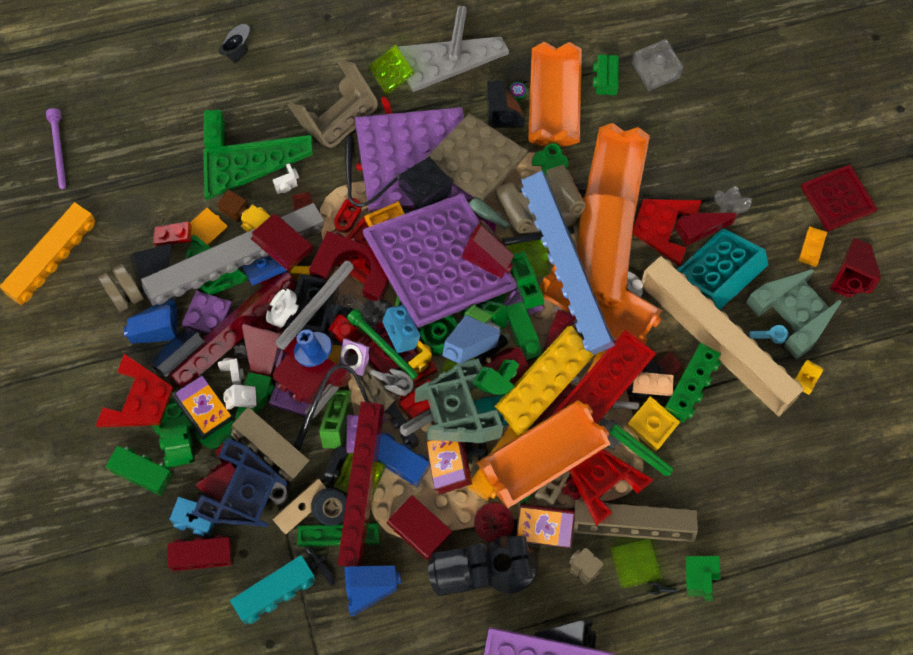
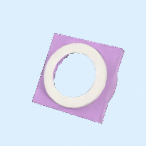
(363, 355)

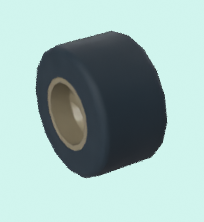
(333, 512)

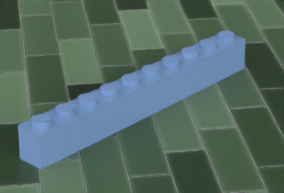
(568, 264)

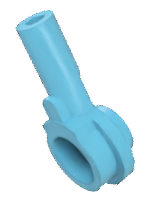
(777, 334)

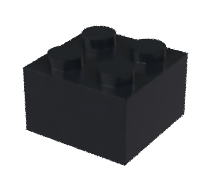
(425, 183)

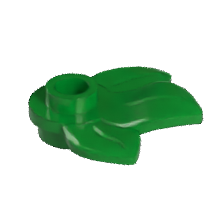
(548, 161)

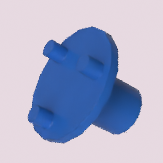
(312, 348)

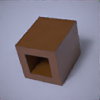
(232, 205)

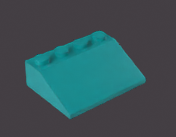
(724, 266)

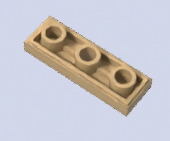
(290, 514)

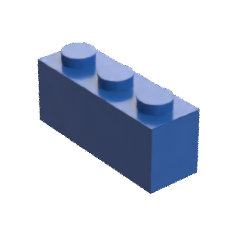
(402, 460)

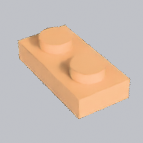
(653, 384)

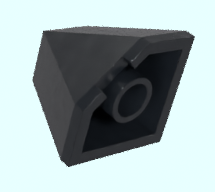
(503, 107)
(150, 262)
(574, 633)

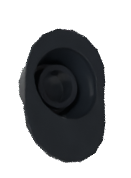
(235, 43)

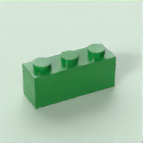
(139, 470)

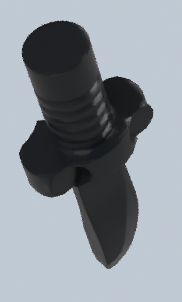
(318, 562)

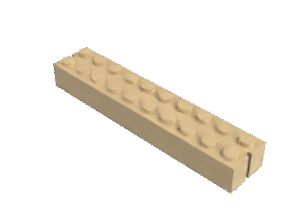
(716, 331)

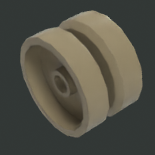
(120, 288)

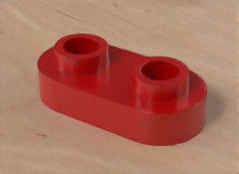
(346, 216)

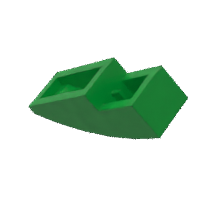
(526, 281)

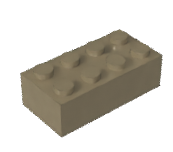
(268, 445)

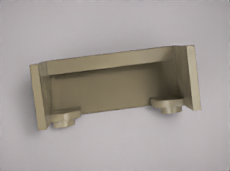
(340, 118)

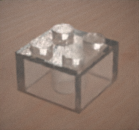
(657, 65)

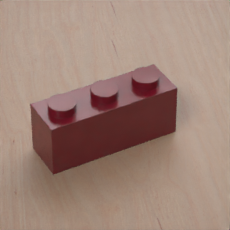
(199, 553)

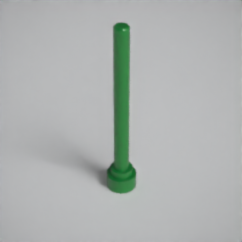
(356, 318)

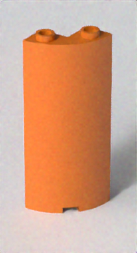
(555, 95)
(618, 162)
(606, 245)
(634, 315)
(543, 453)

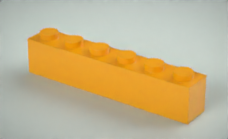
(48, 254)

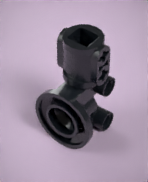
(477, 567)

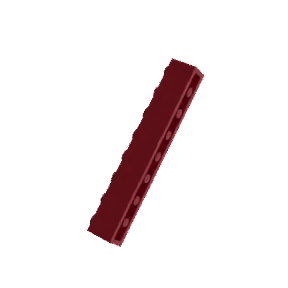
(230, 330)
(361, 484)

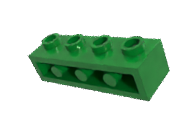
(692, 382)

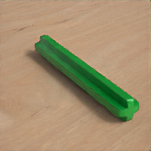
(641, 450)

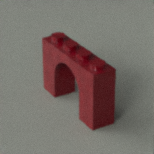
(337, 248)

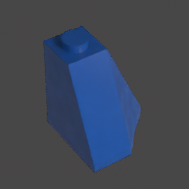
(153, 324)
(369, 585)

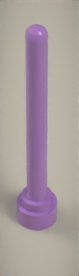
(54, 116)

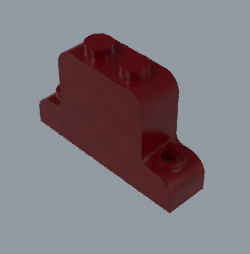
(306, 381)

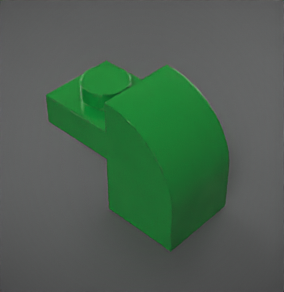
(497, 382)

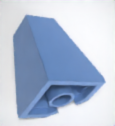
(470, 340)

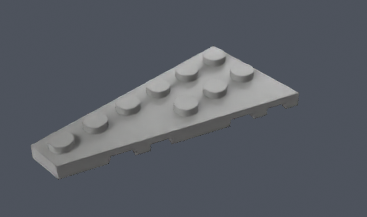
(433, 64)

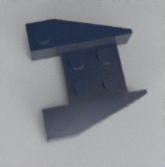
(246, 491)

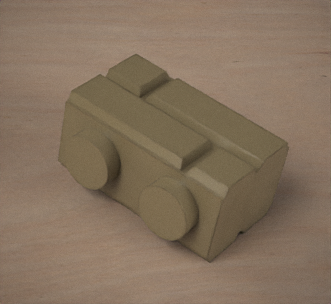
(585, 566)

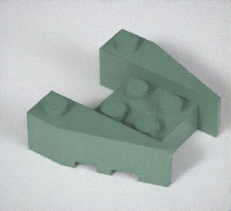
(797, 306)
(454, 408)

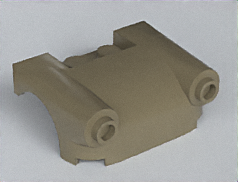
(516, 205)

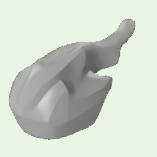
(398, 383)

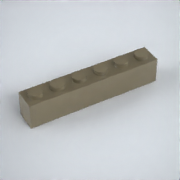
(639, 522)

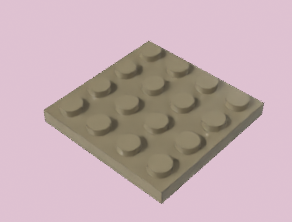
(477, 157)

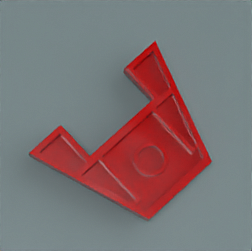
(657, 222)
(145, 401)
(599, 475)

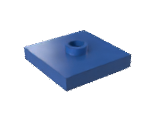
(262, 269)

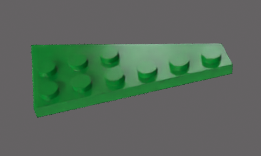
(241, 163)

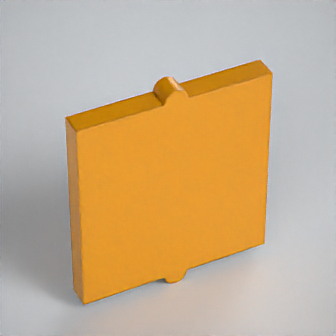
(207, 226)

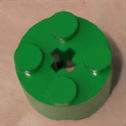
(429, 334)
(177, 446)

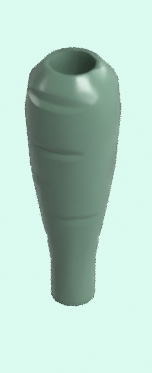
(485, 211)

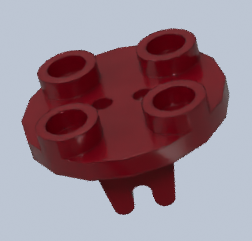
(484, 524)

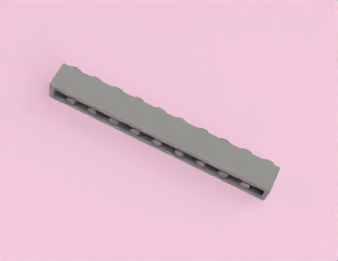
(221, 259)

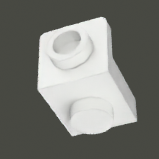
(286, 182)
(232, 365)
(240, 396)

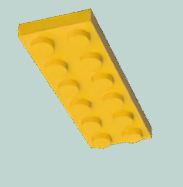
(544, 381)

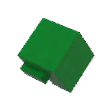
(700, 573)

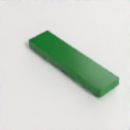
(330, 535)

